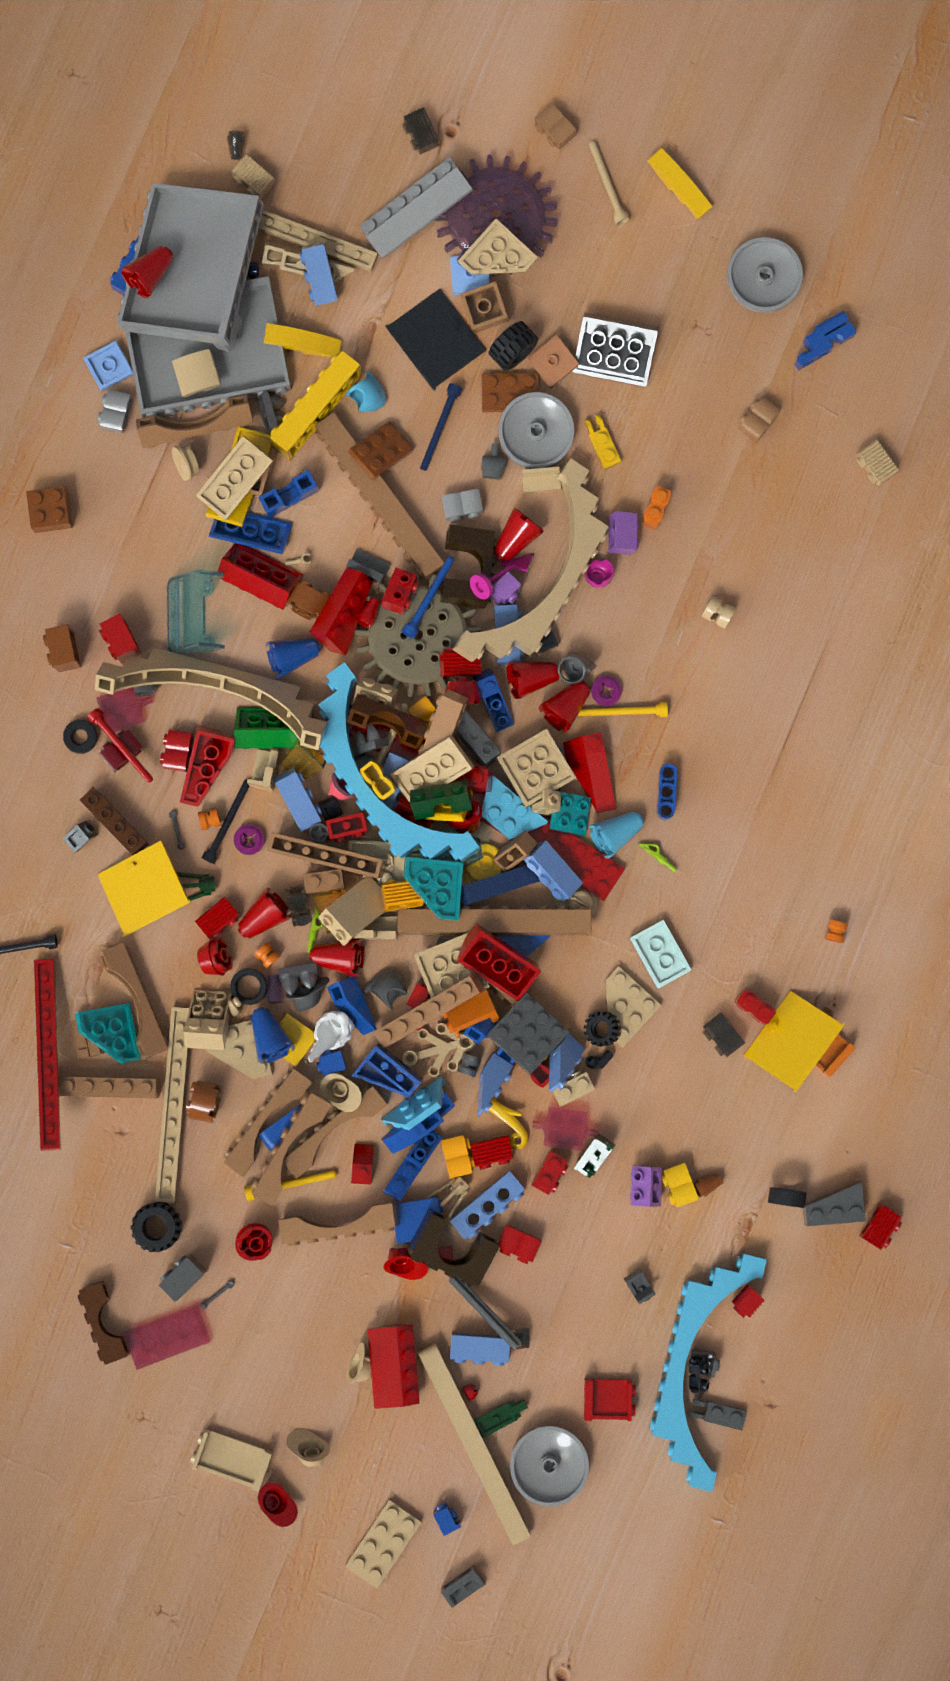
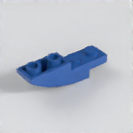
(401, 1138)
(412, 1165)

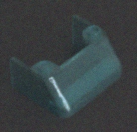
(187, 612)

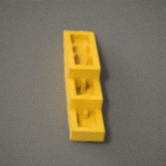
(679, 183)
(302, 340)

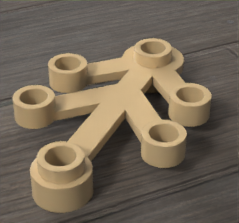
(442, 1048)

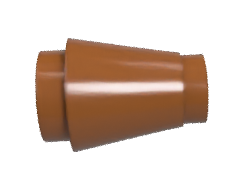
(706, 1185)

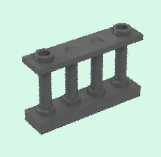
(477, 741)

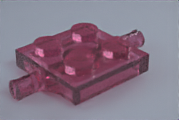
(123, 709)
(565, 1128)

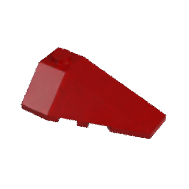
(207, 759)
(589, 763)

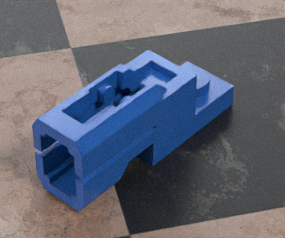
(823, 336)

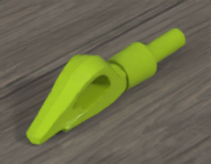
(656, 854)
(313, 931)

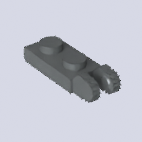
(720, 1414)

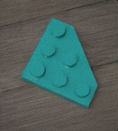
(436, 884)
(111, 1031)

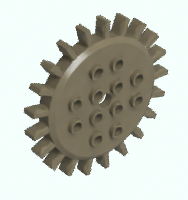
(422, 669)

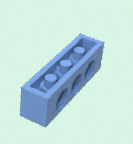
(461, 1221)

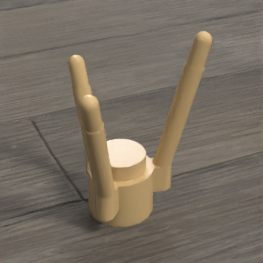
(458, 1187)

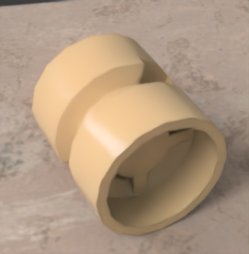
(718, 612)

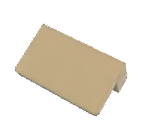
(541, 480)

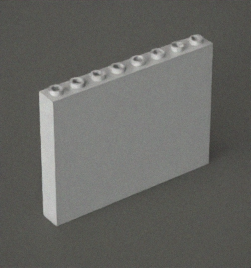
(211, 251)
(246, 369)

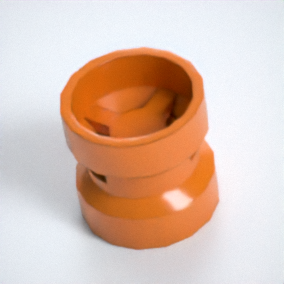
(209, 819)
(836, 929)
(264, 951)

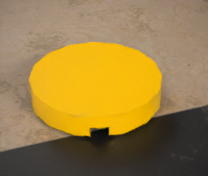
(486, 866)

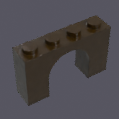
(480, 545)
(468, 1268)

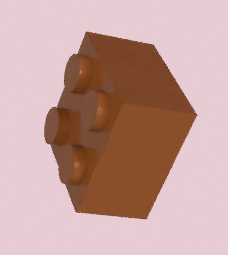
(49, 509)
(62, 648)

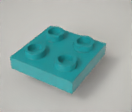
(572, 814)

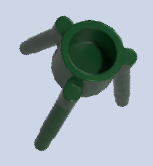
(206, 884)

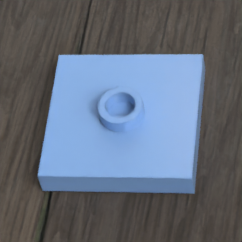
(463, 281)
(108, 366)

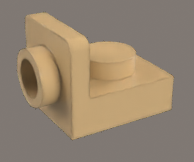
(549, 803)

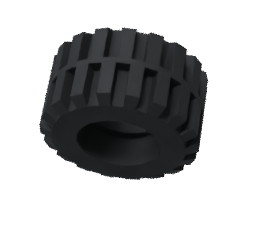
(513, 345)
(139, 1227)

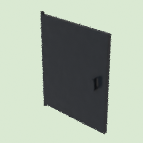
(433, 339)

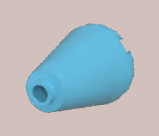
(615, 832)

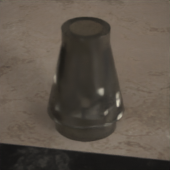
(236, 143)

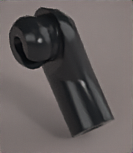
(599, 1062)

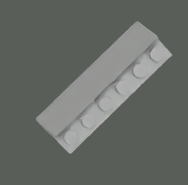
(416, 208)

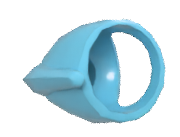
(367, 394)

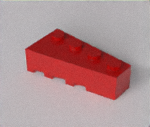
(339, 615)

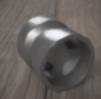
(466, 1061)

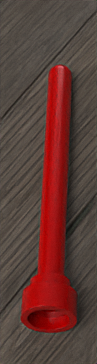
(97, 718)

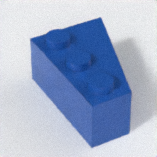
(388, 1072)

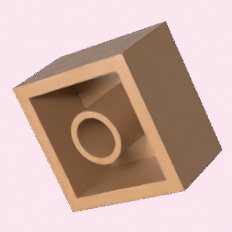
(484, 307)

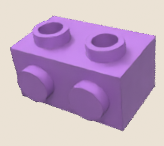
(623, 533)
(506, 590)
(646, 1186)

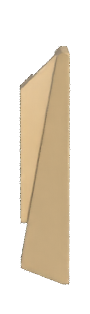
(290, 261)

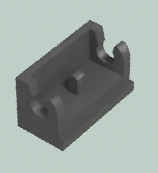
(462, 1586)

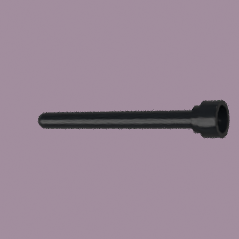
(211, 854)
(48, 942)

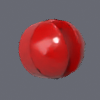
(469, 1392)

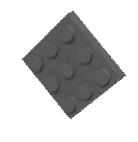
(528, 1033)

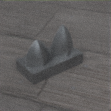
(267, 407)
(370, 744)
(292, 975)

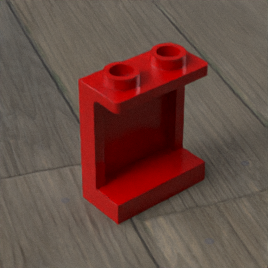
(609, 1399)

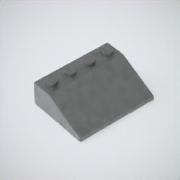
(615, 349)

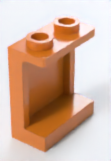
(470, 1013)
(835, 1056)

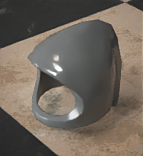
(575, 667)
(387, 986)

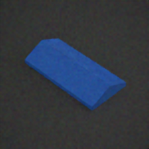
(256, 532)

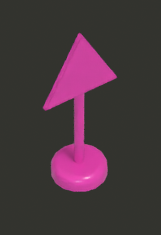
(482, 585)

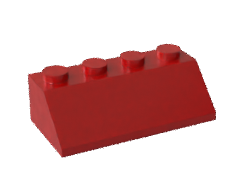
(259, 575)
(498, 962)
(393, 1366)

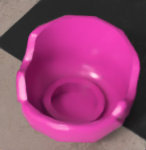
(599, 573)

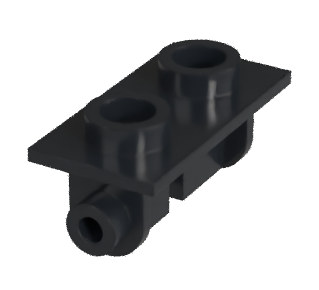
(699, 1383)

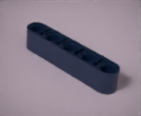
(497, 884)

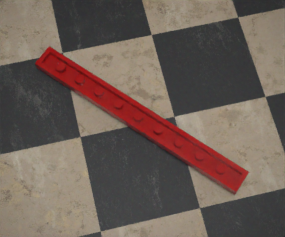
(47, 1055)

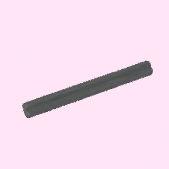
(485, 1311)

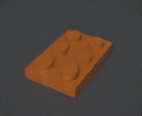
(503, 388)
(381, 450)

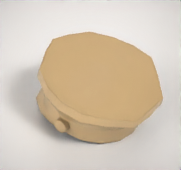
(185, 461)

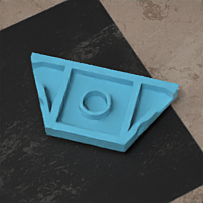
(507, 812)
(417, 1107)

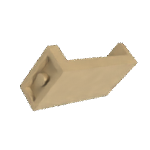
(354, 910)
(231, 1458)

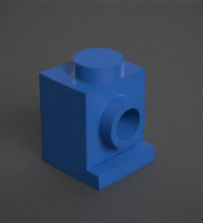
(446, 1518)

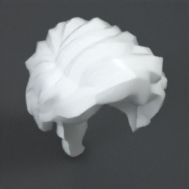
(331, 1033)

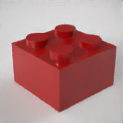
(119, 636)

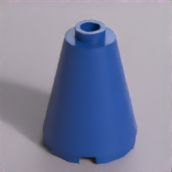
(291, 654)
(269, 1036)

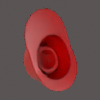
(402, 1265)
(277, 1504)

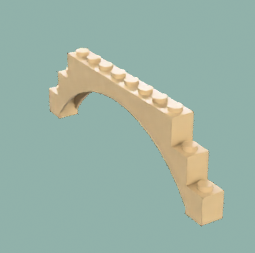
(584, 537)
(174, 668)

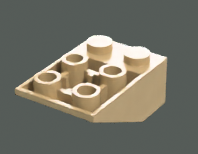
(207, 1020)

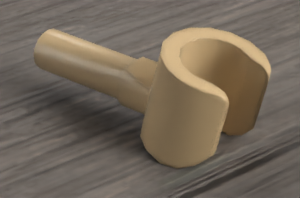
(299, 560)

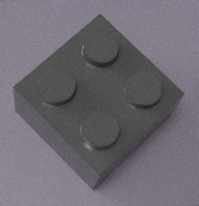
(182, 1278)

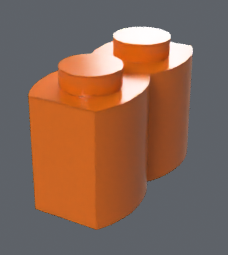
(657, 505)

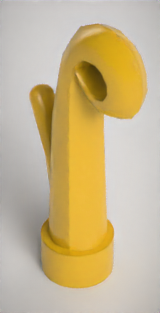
(507, 1115)

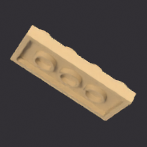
(234, 478)
(433, 767)
(383, 1543)

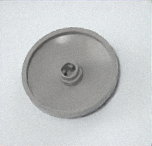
(764, 275)
(536, 430)
(549, 1465)

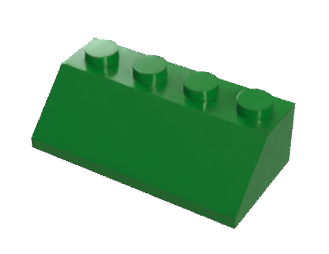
(261, 729)

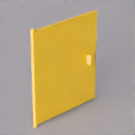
(144, 889)
(793, 1041)

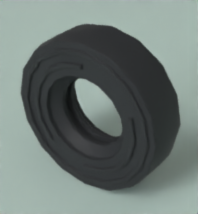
(76, 725)

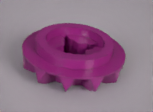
(609, 682)
(249, 830)

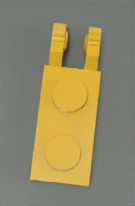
(603, 444)

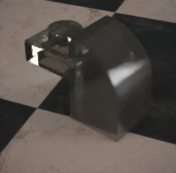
(299, 905)

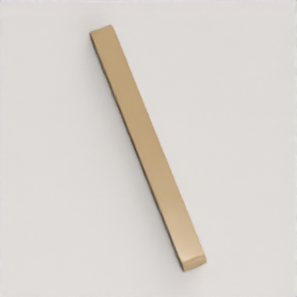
(474, 1444)

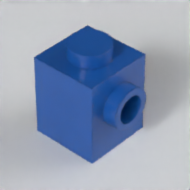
(331, 1062)

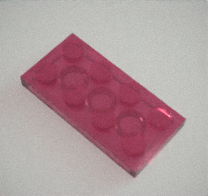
(167, 1337)

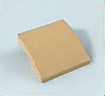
(196, 372)

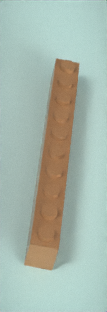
(381, 498)
(499, 921)

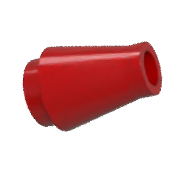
(368, 614)

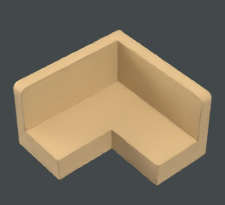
(264, 770)
(380, 929)

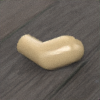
(234, 1006)

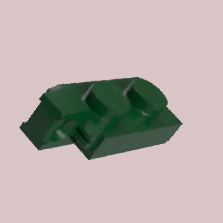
(499, 1417)

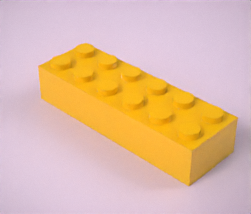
(315, 405)

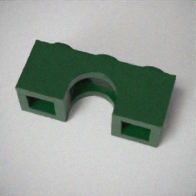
(454, 794)

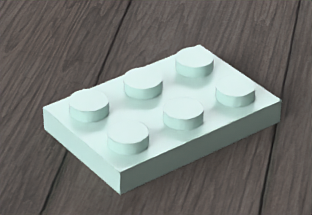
(660, 954)

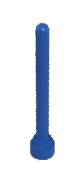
(411, 628)

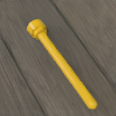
(660, 709)
(296, 1182)

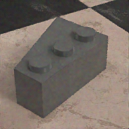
(836, 1208)

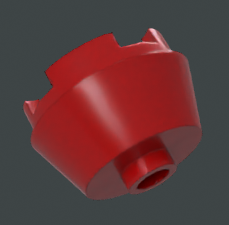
(465, 688)
(471, 821)
(214, 958)
(253, 1242)

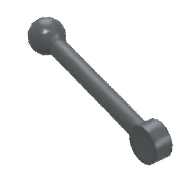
(173, 815)
(203, 1305)

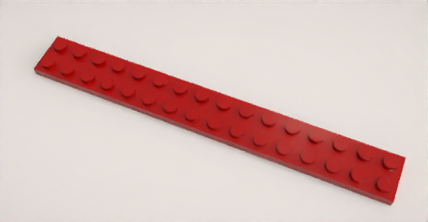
(590, 865)

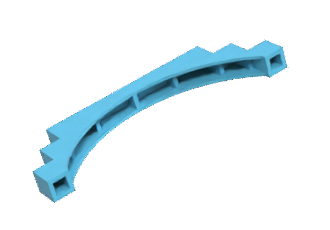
(400, 833)
(670, 1416)

